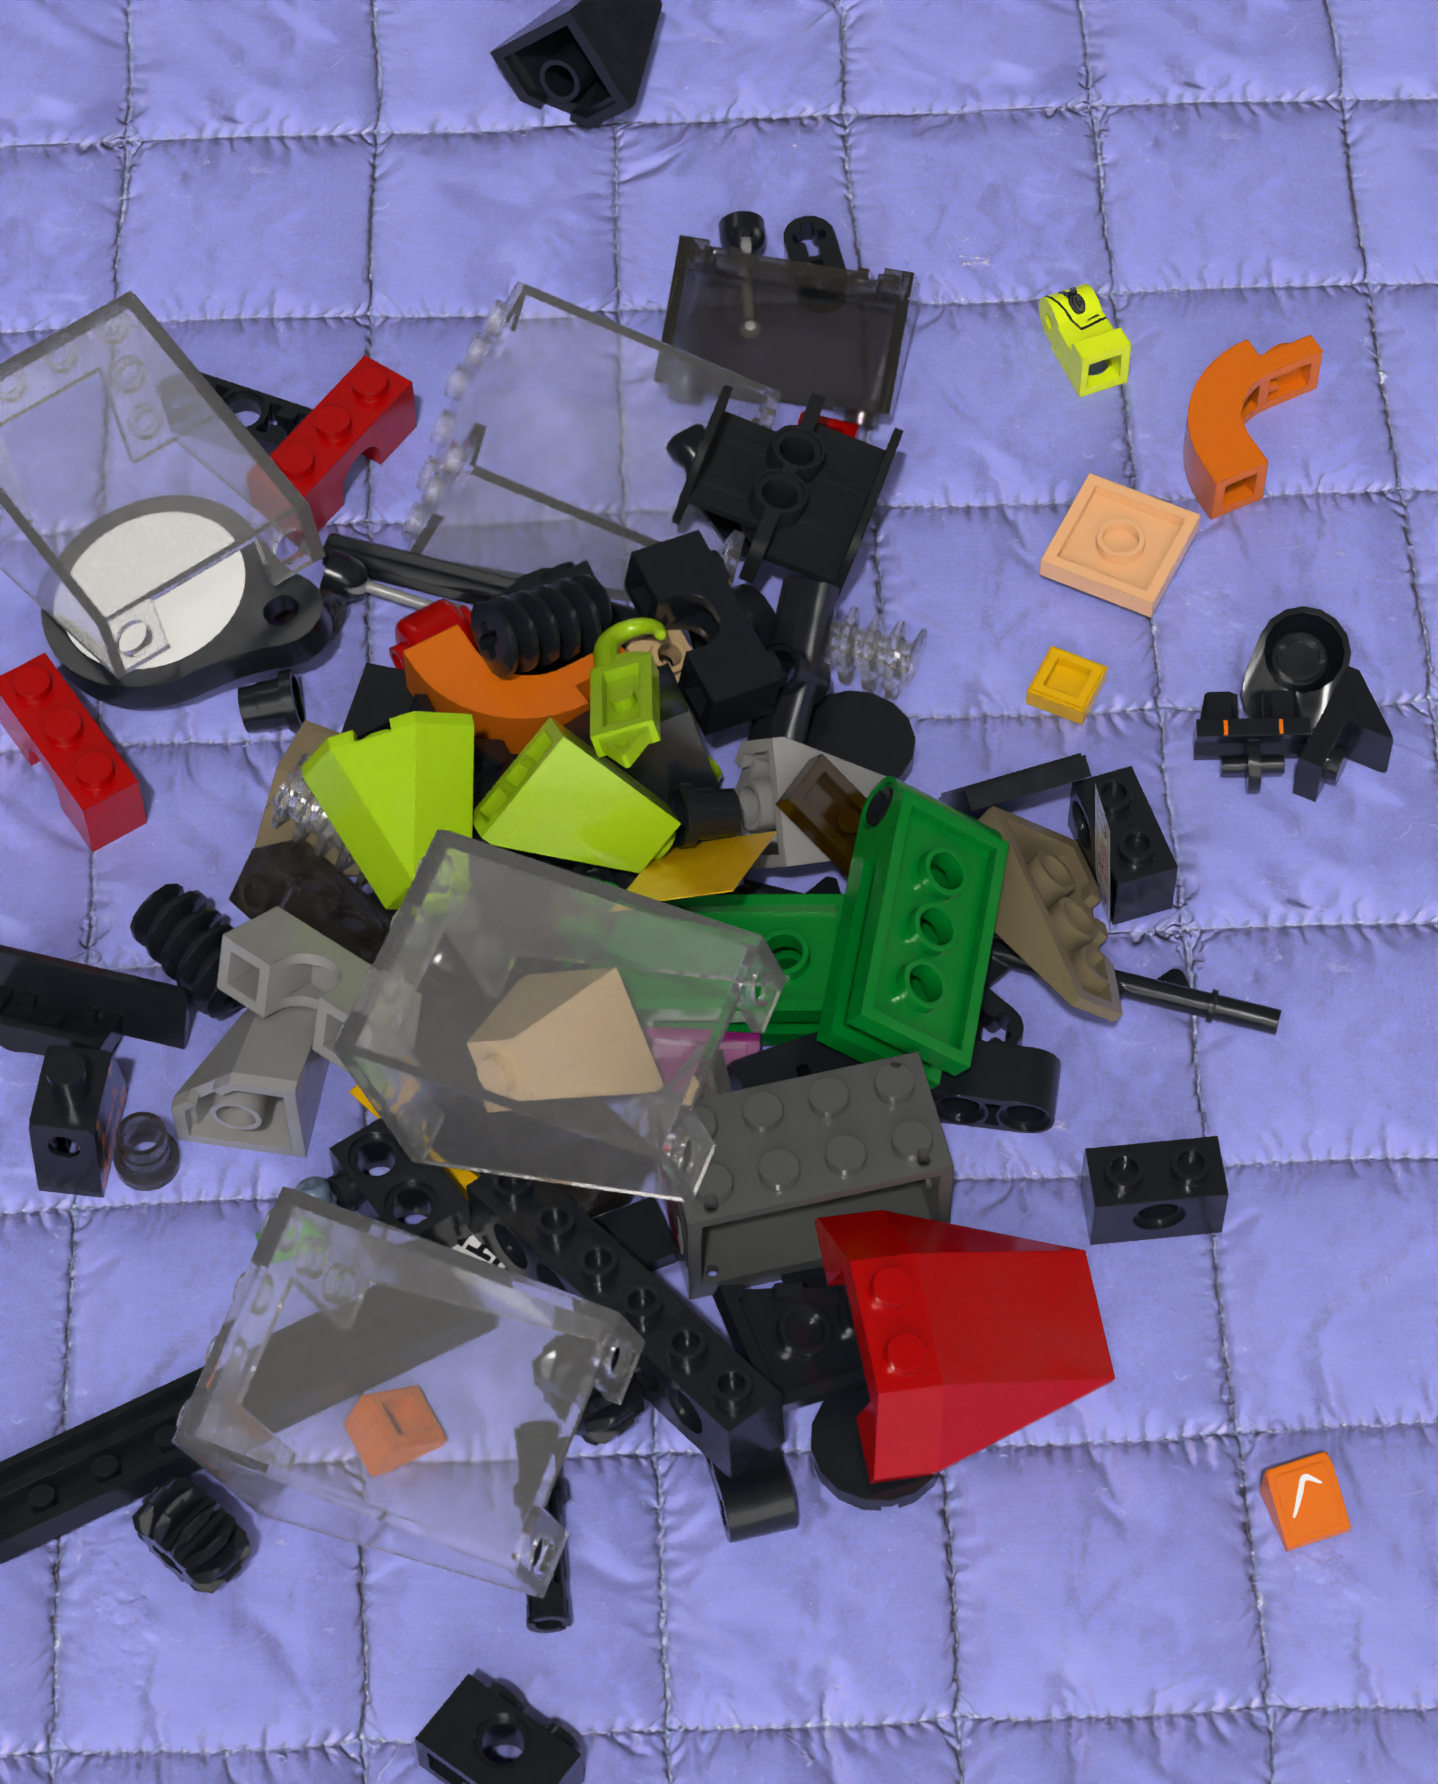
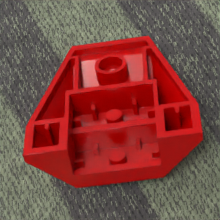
(960, 1335)

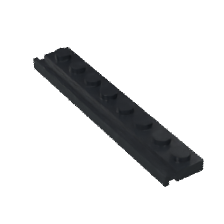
(93, 1468)

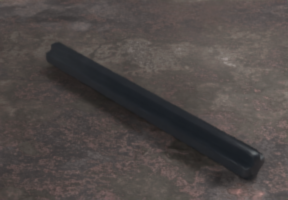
(432, 574)

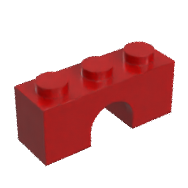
(362, 415)
(87, 771)

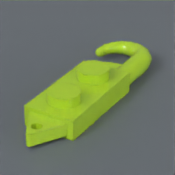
(624, 693)

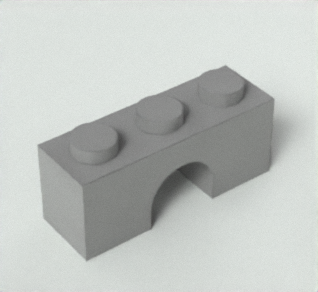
(286, 964)

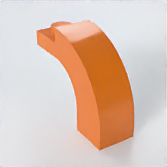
(1218, 452)
(501, 708)

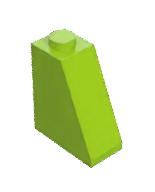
(574, 806)

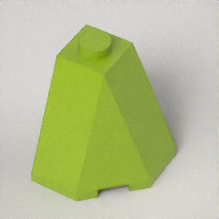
(396, 792)

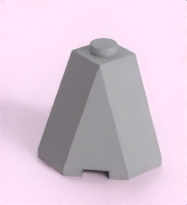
(766, 774)
(256, 1086)

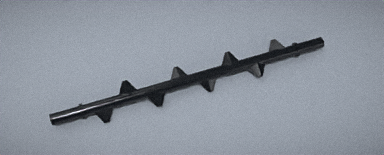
(1167, 991)

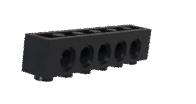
(684, 1363)

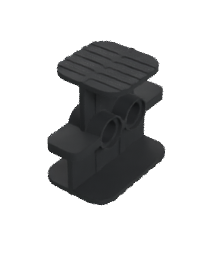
(792, 490)

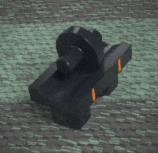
(1251, 744)

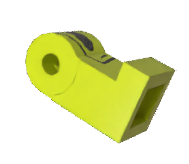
(1084, 336)

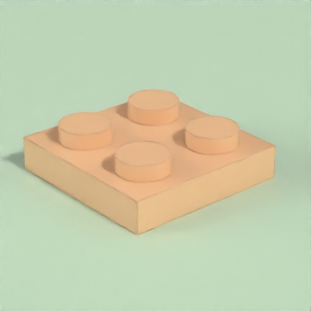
(1120, 545)

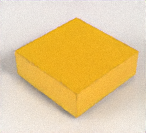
(1066, 685)

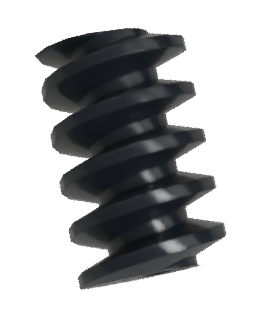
(541, 624)
(187, 944)

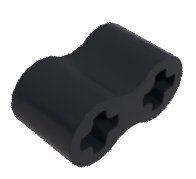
(756, 1500)

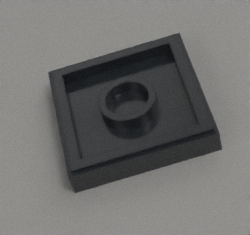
(1017, 784)

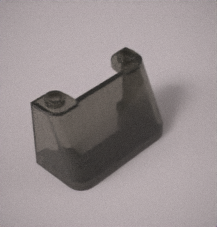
(835, 348)

